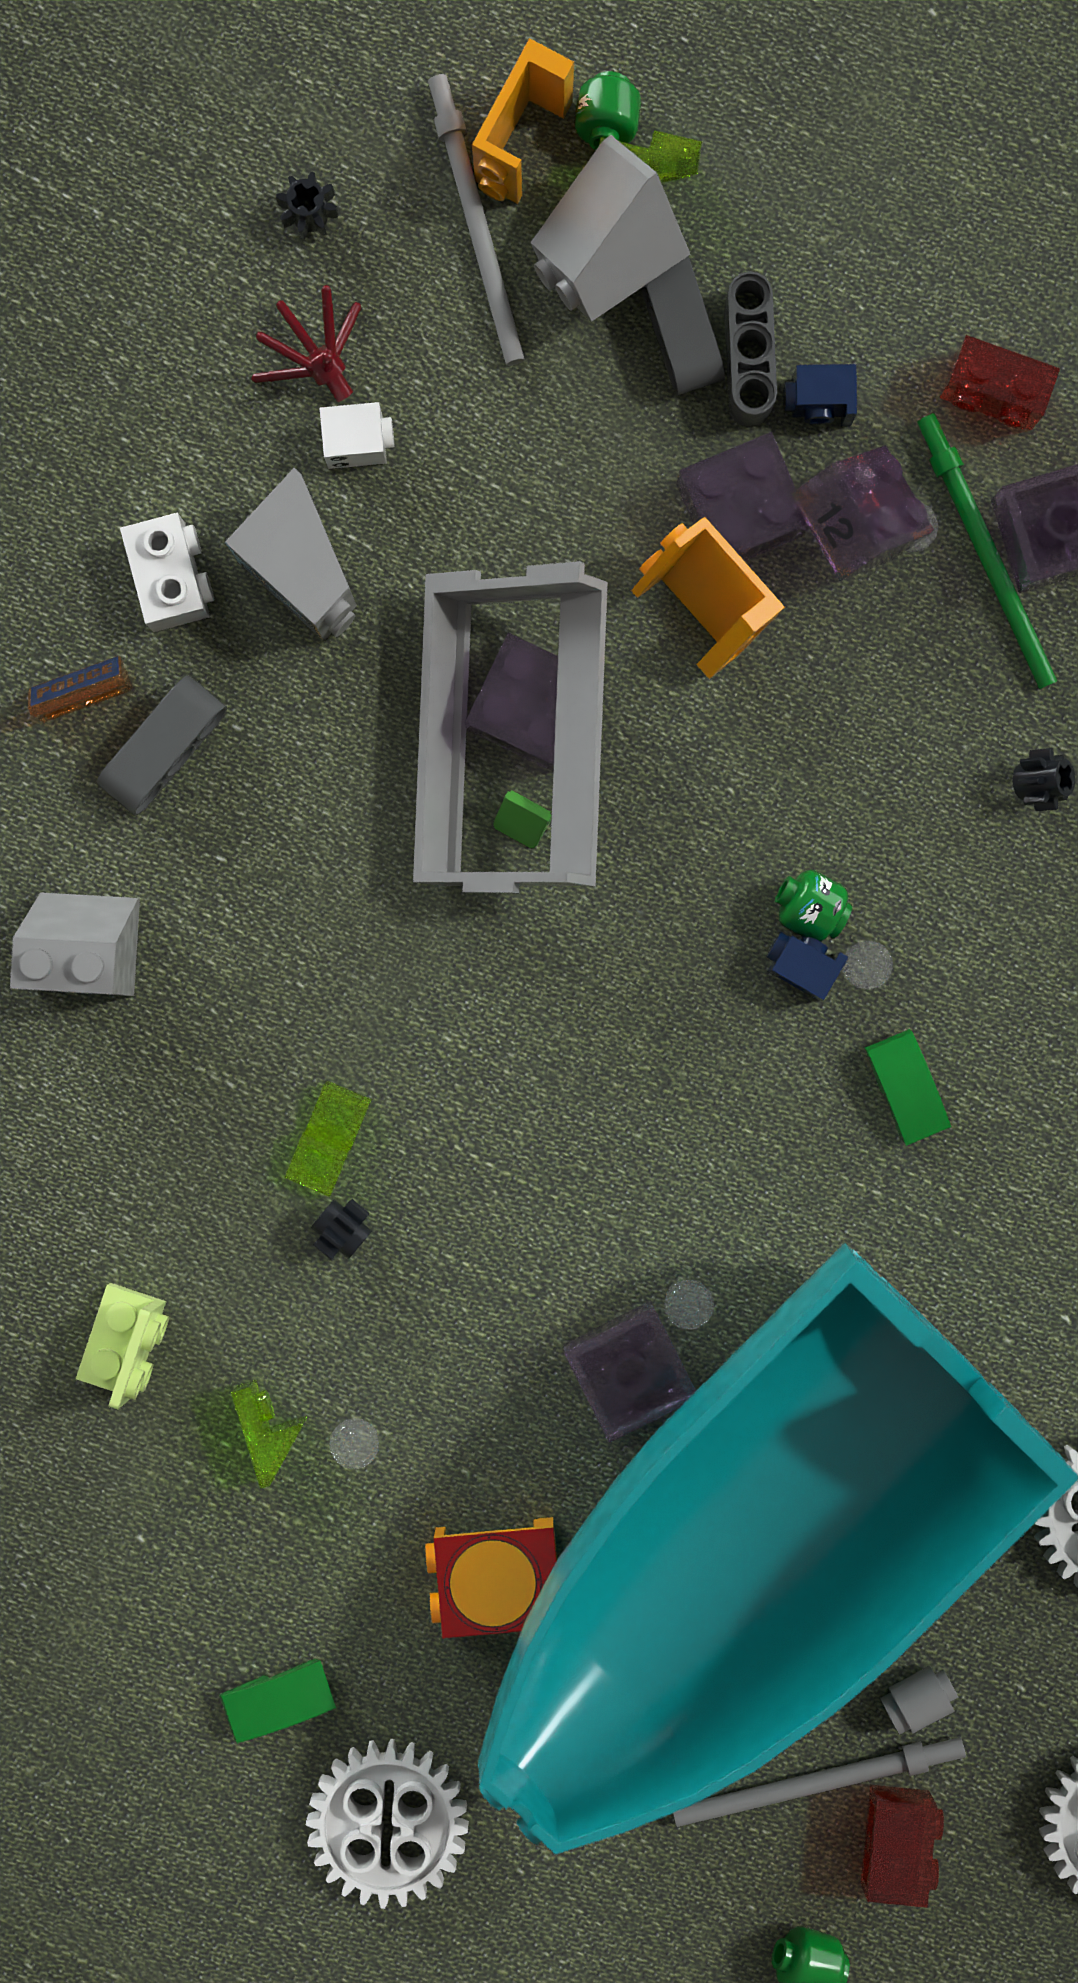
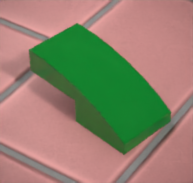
(908, 1087)
(277, 1701)

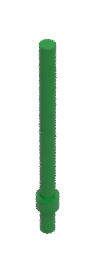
(947, 464)

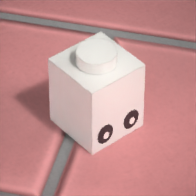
(355, 435)

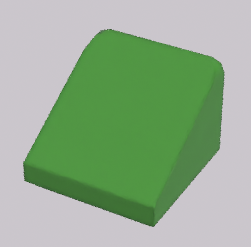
(522, 819)

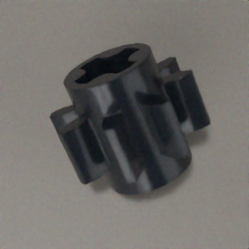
(306, 220)
(1043, 779)
(341, 1229)

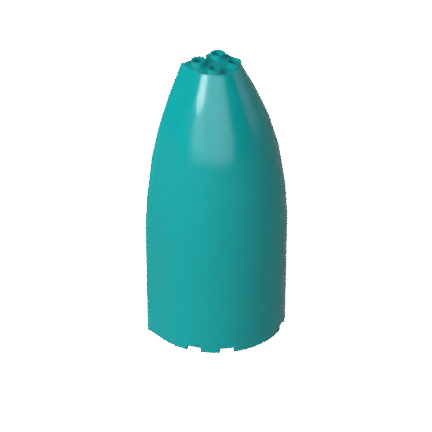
(761, 1561)

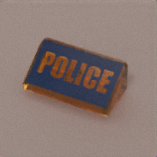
(79, 689)

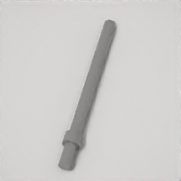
(451, 129)
(912, 1758)

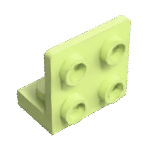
(121, 1341)

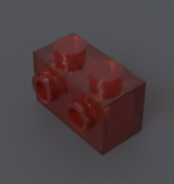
(999, 383)
(900, 1846)

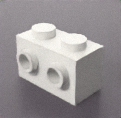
(166, 571)

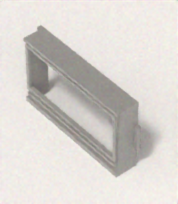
(576, 728)

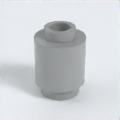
(919, 1700)

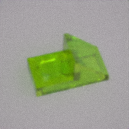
(265, 1443)

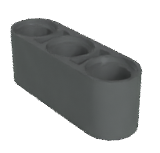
(752, 326)
(683, 329)
(161, 745)

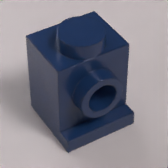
(822, 393)
(805, 965)

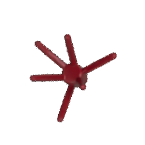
(324, 362)

